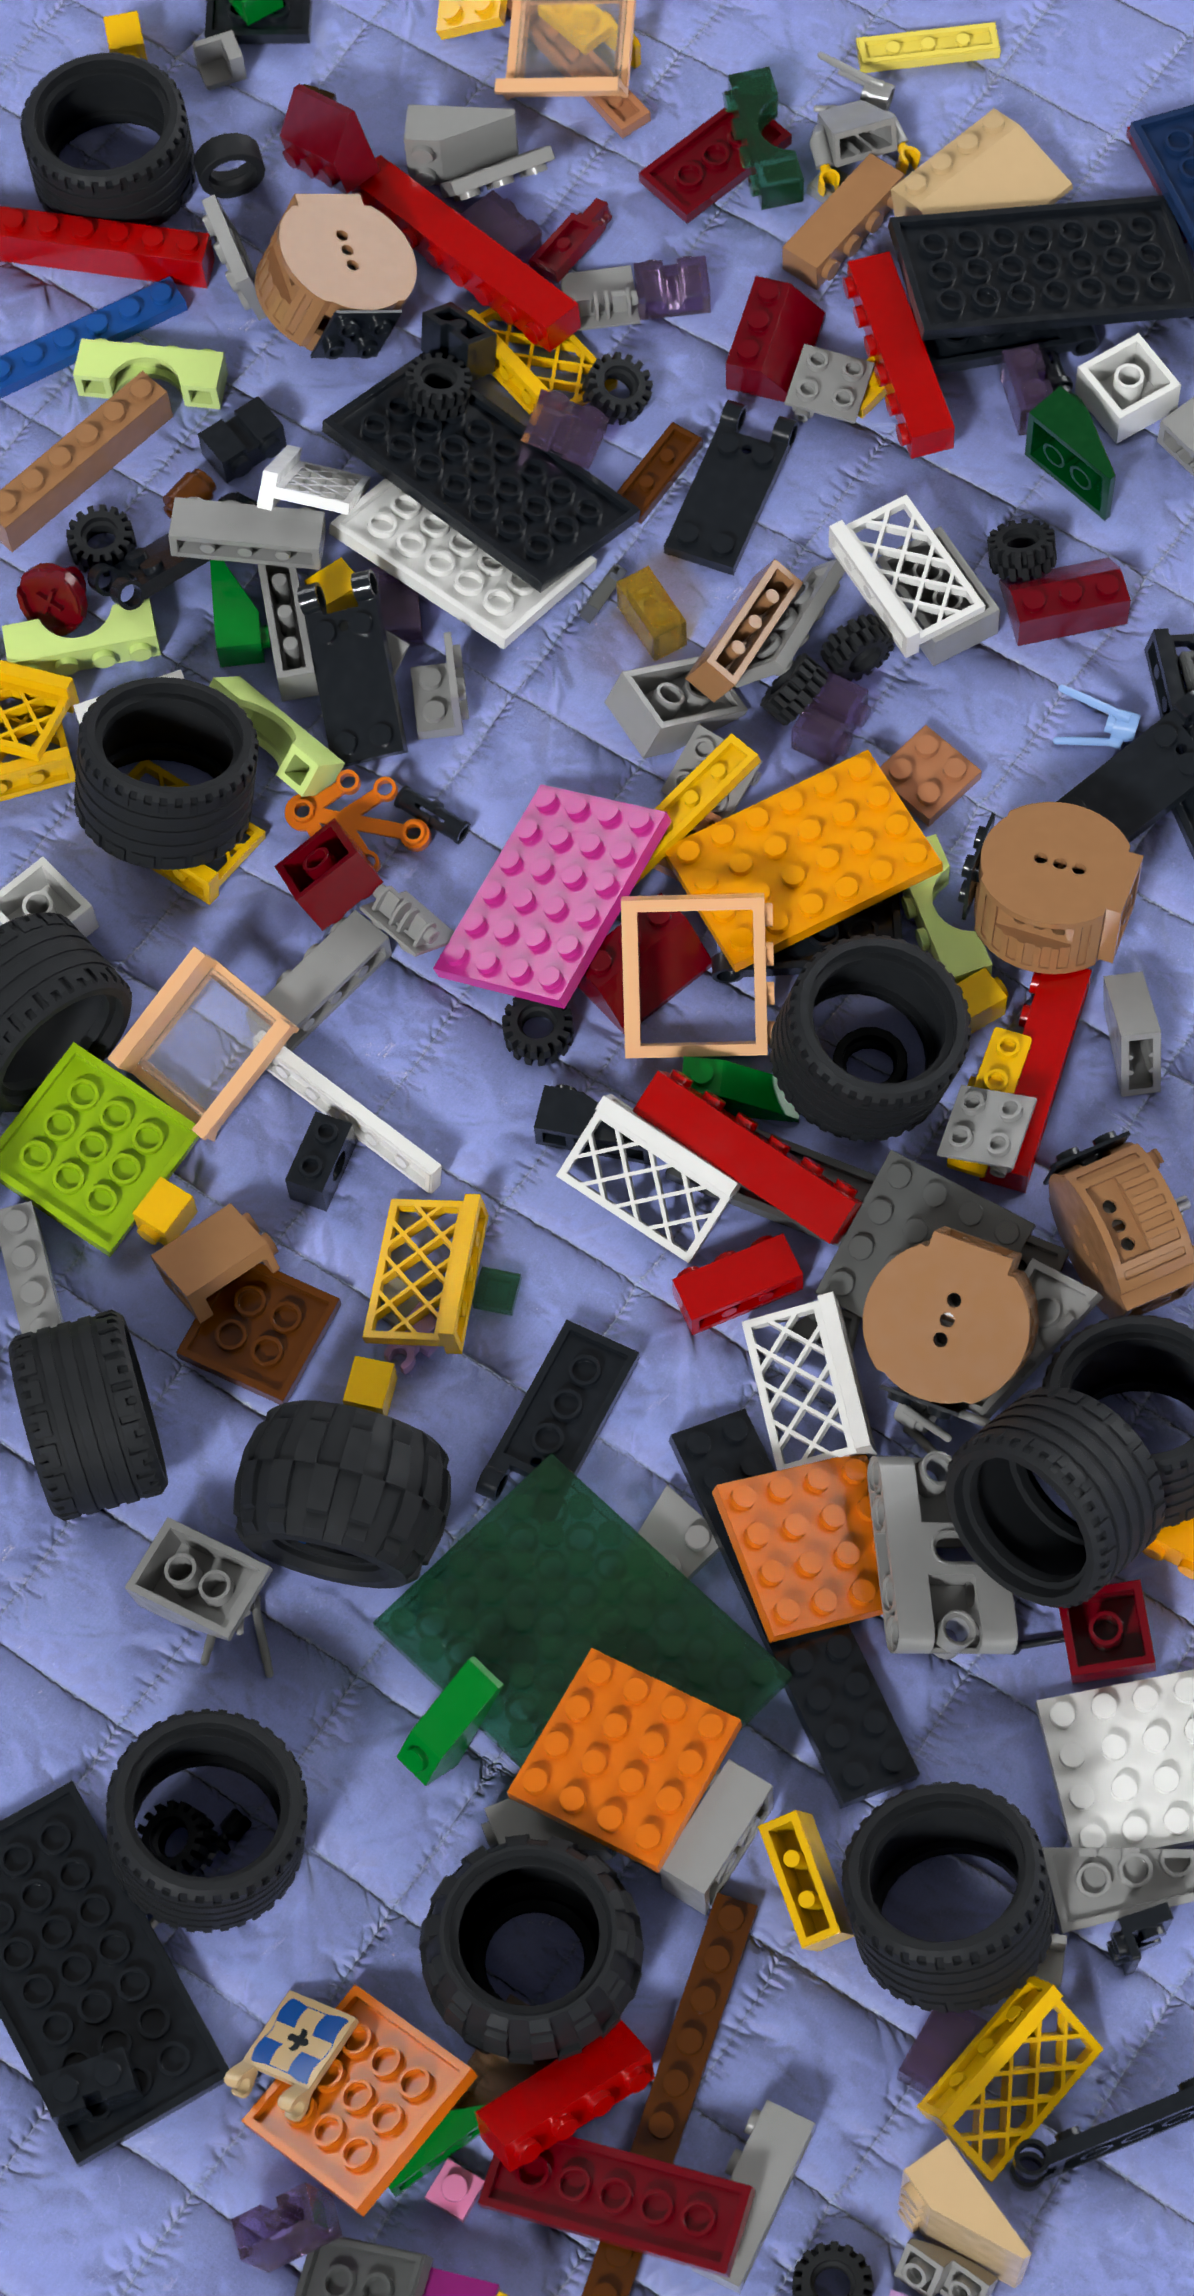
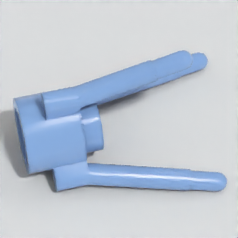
(1120, 723)

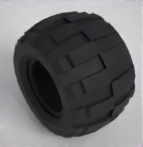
(350, 1486)
(516, 1881)

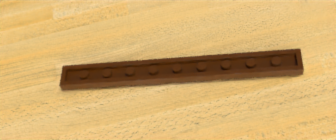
(681, 2068)

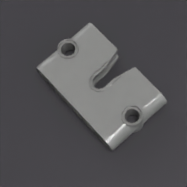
(919, 1587)

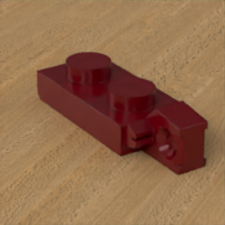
(571, 241)

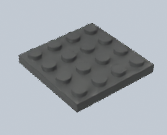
(903, 1212)

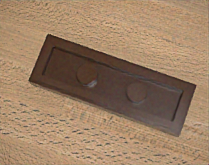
(660, 468)

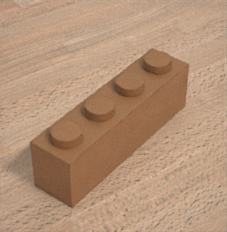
(841, 223)
(744, 630)

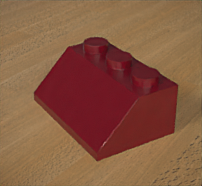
(326, 141)
(771, 339)
(1067, 601)
(668, 963)

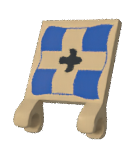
(295, 2049)

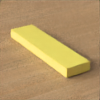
(928, 47)

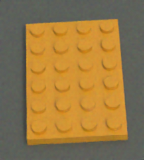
(811, 851)

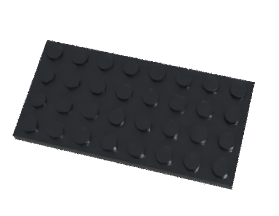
(1043, 267)
(483, 481)
(91, 1974)

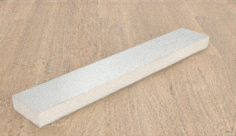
(367, 1126)

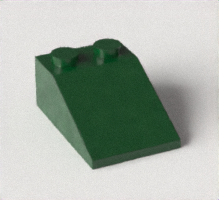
(1070, 450)

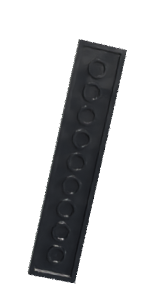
(830, 1677)

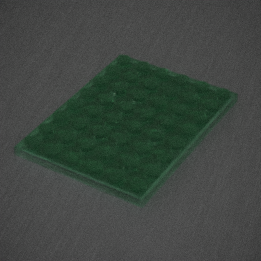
(548, 1584)

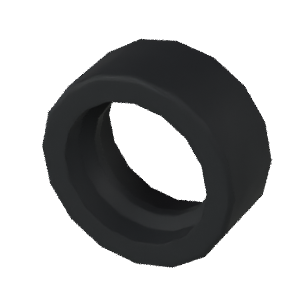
(224, 149)
(873, 1039)

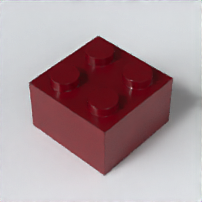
(328, 874)
(1108, 1634)

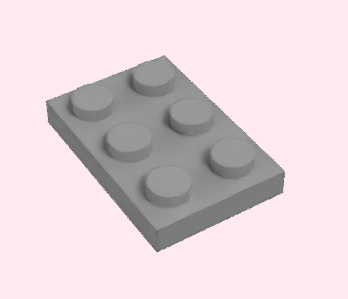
(497, 174)
(232, 254)

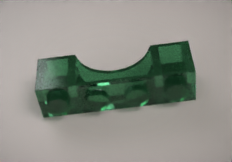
(773, 170)

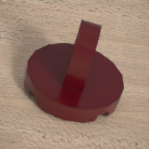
(54, 597)

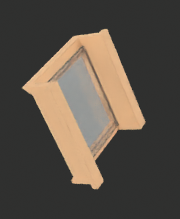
(569, 48)
(203, 1042)

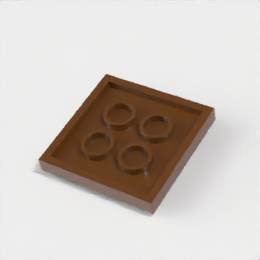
(261, 1332)

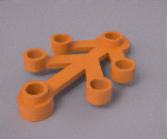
(351, 816)

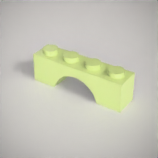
(108, 366)
(122, 638)
(301, 758)
(955, 948)

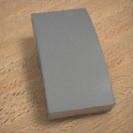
(938, 2270)

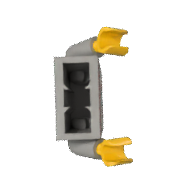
(852, 133)

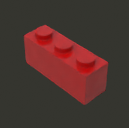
(737, 1283)

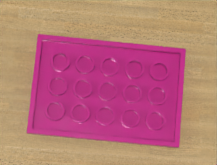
(552, 895)

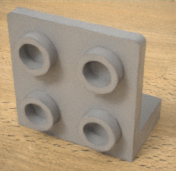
(440, 695)

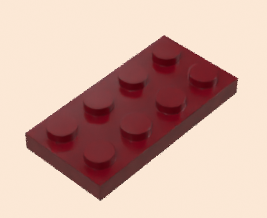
(703, 166)

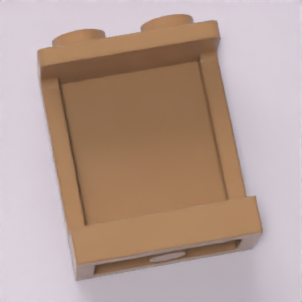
(213, 1257)

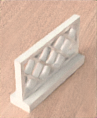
(309, 484)
(874, 582)
(659, 1144)
(842, 1372)

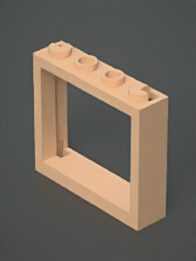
(631, 975)

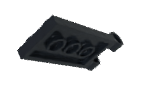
(985, 350)
(729, 492)
(149, 568)
(354, 673)
(1145, 776)
(878, 919)
(562, 1406)
(1079, 2148)

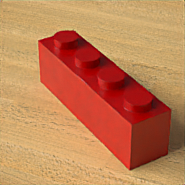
(564, 2097)

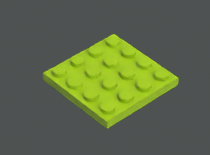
(92, 1148)

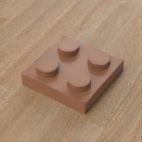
(929, 775)

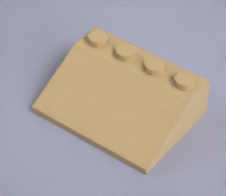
(982, 169)
(958, 2214)

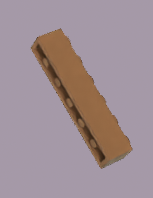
(81, 458)

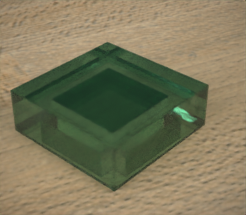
(497, 1291)

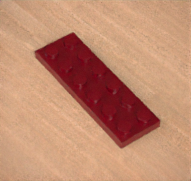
(626, 2202)

